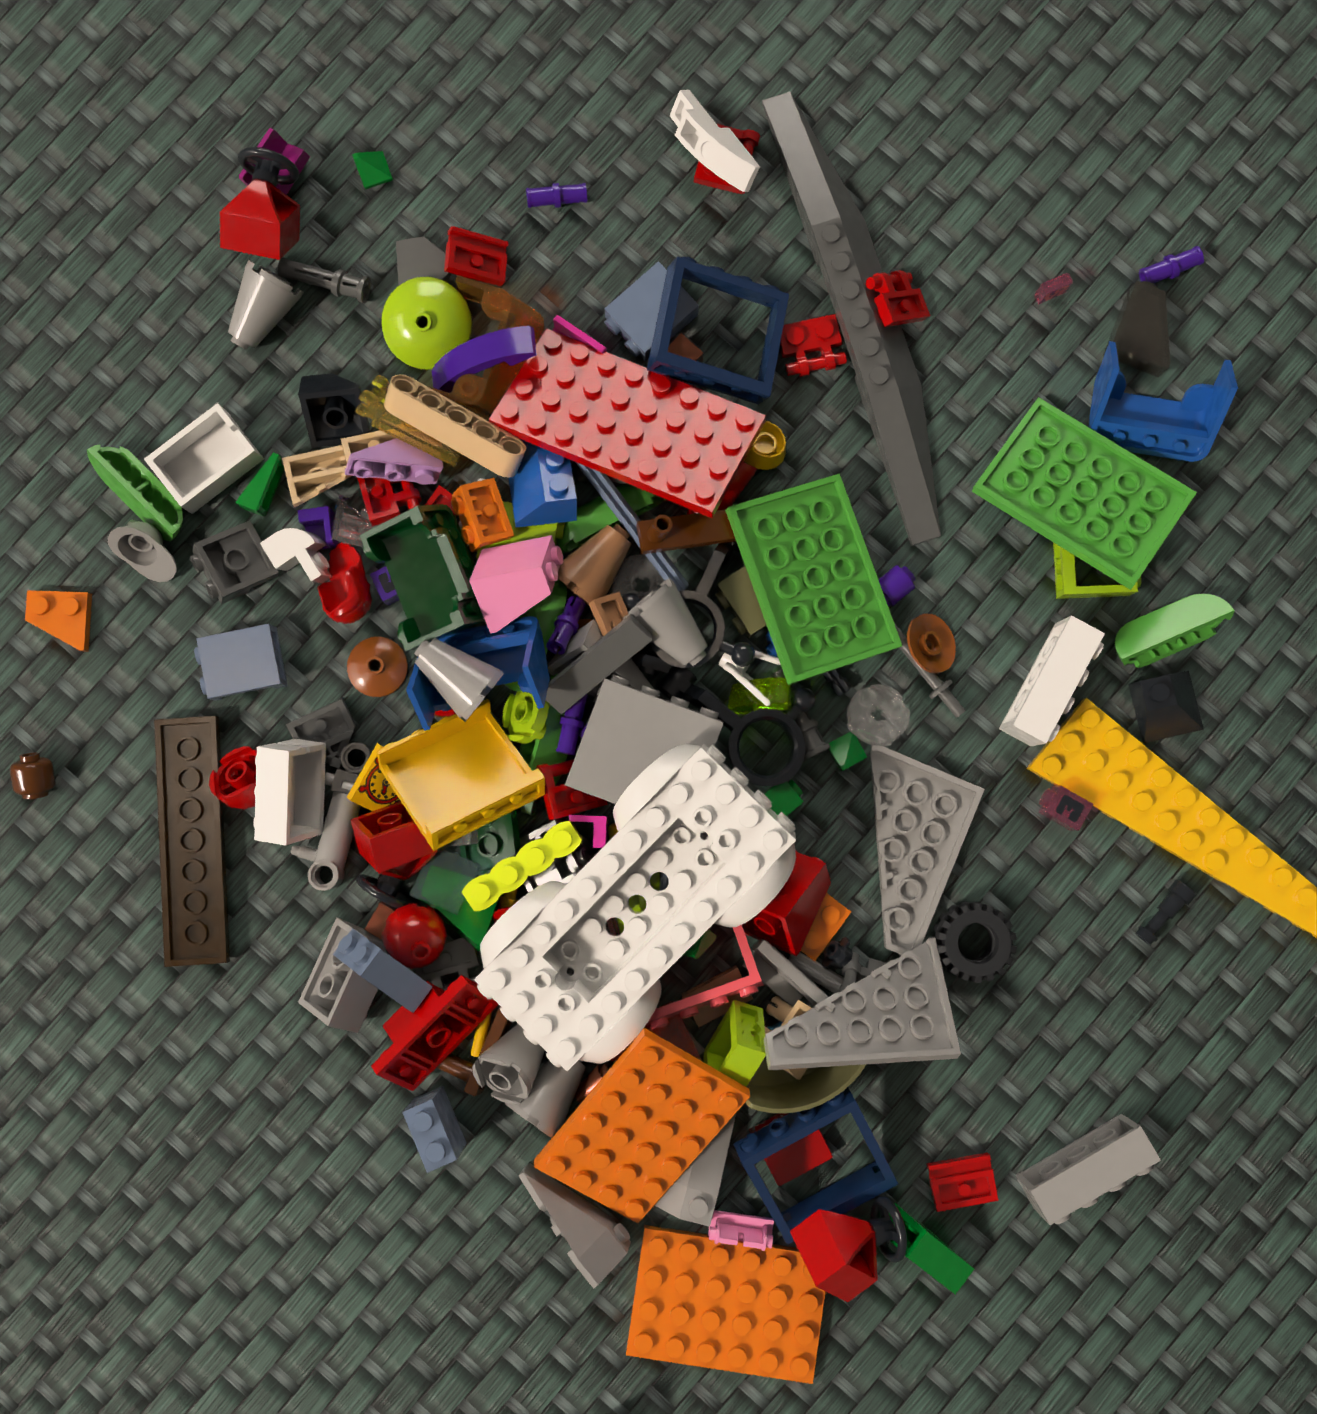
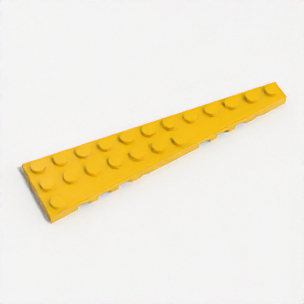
(1144, 793)

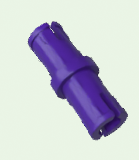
(556, 195)
(1172, 265)
(566, 625)
(571, 727)

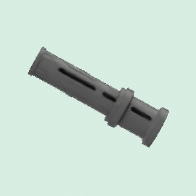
(339, 279)
(813, 740)

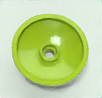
(447, 321)

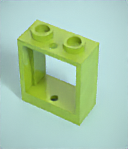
(1066, 580)
(732, 1045)

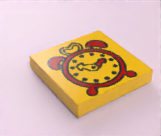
(371, 786)

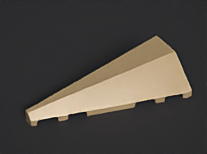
(321, 469)

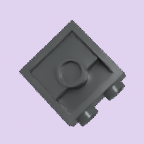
(232, 562)
(563, 868)

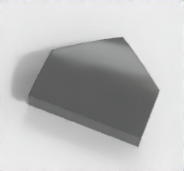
(420, 259)
(328, 725)

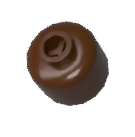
(32, 776)

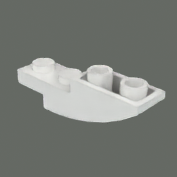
(712, 145)

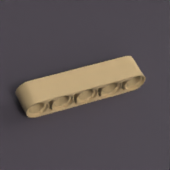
(454, 425)

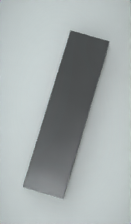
(597, 663)

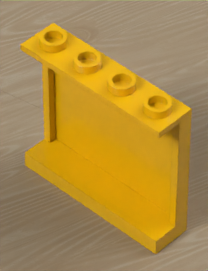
(459, 775)

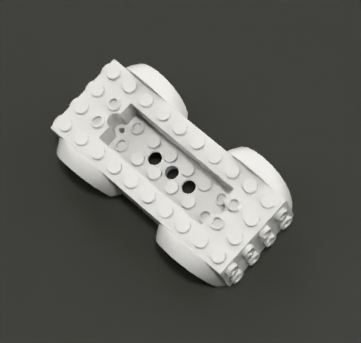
(596, 991)

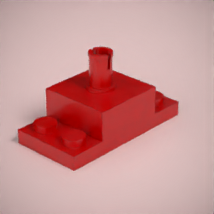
(431, 1032)

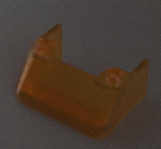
(484, 393)

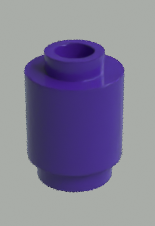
(897, 584)

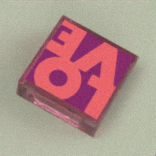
(1053, 288)

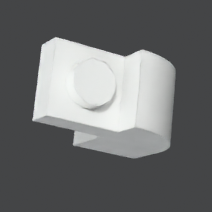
(295, 546)

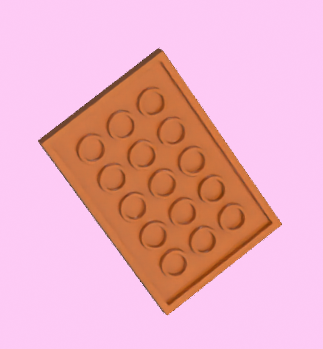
(641, 1126)
(725, 1306)

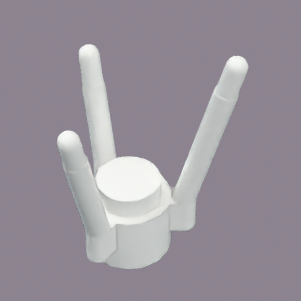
(741, 675)

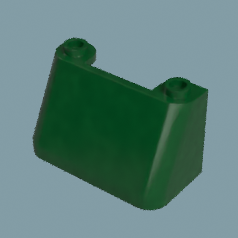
(429, 572)

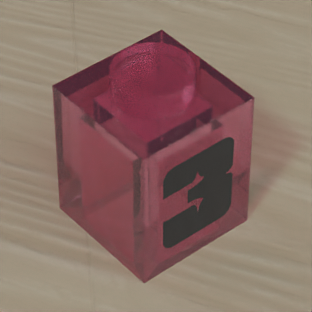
(1064, 807)

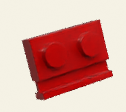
(476, 256)
(962, 1182)

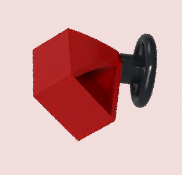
(262, 216)
(393, 848)
(843, 1248)

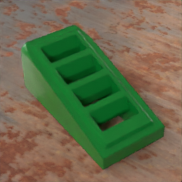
(262, 488)

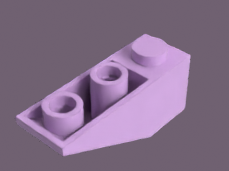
(395, 462)

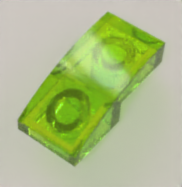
(774, 689)

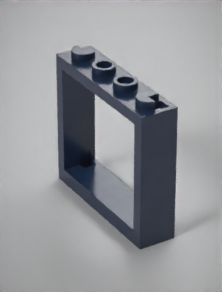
(703, 374)
(840, 1196)

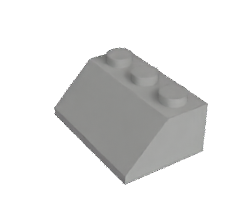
(336, 991)

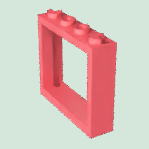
(716, 996)

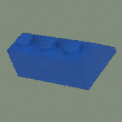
(543, 489)

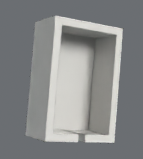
(204, 458)
(289, 791)

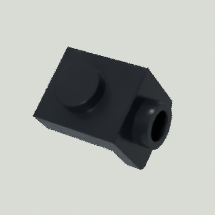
(649, 661)

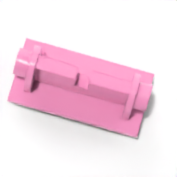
(735, 1227)

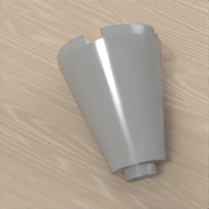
(260, 305)
(670, 624)
(456, 675)
(509, 1066)
(550, 1097)

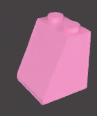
(514, 579)

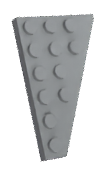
(918, 835)
(884, 1018)

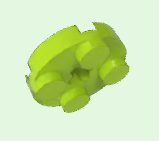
(523, 718)

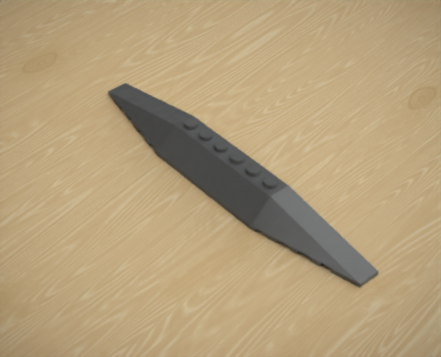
(878, 353)

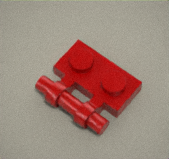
(897, 306)
(812, 336)
(381, 500)

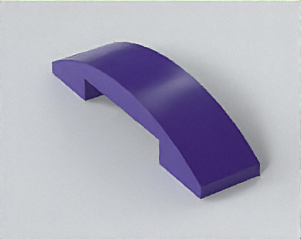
(483, 352)

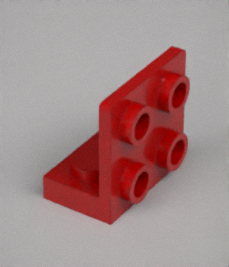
(797, 1157)

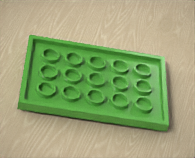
(1084, 493)
(813, 578)

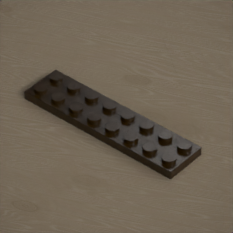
(191, 842)

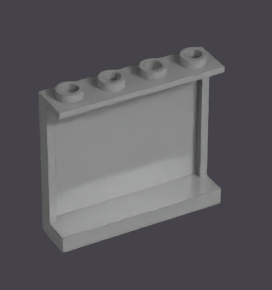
(630, 732)

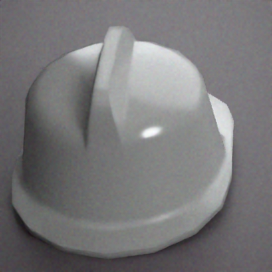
(143, 549)

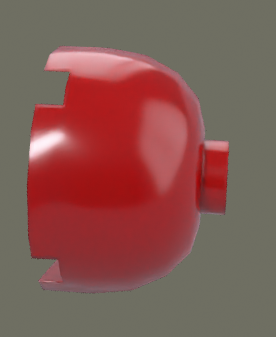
(236, 778)
(414, 935)

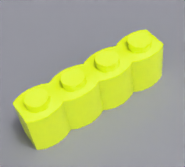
(515, 870)

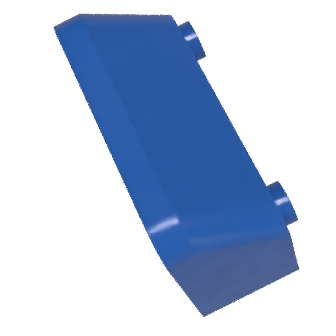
(1155, 424)
(514, 650)

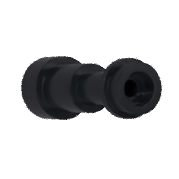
(1178, 896)

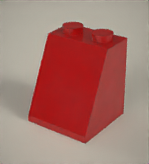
(793, 910)

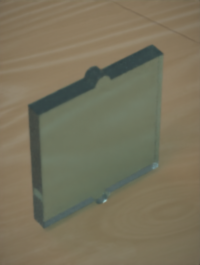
(443, 880)

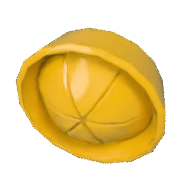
(768, 448)

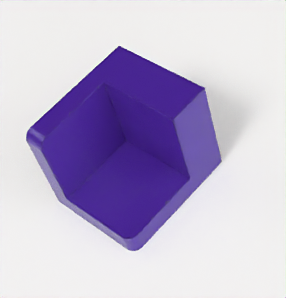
(319, 522)

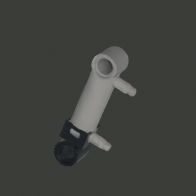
(337, 830)

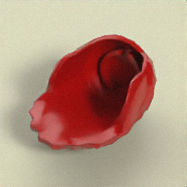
(348, 592)

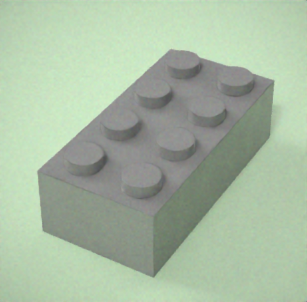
(1088, 1169)

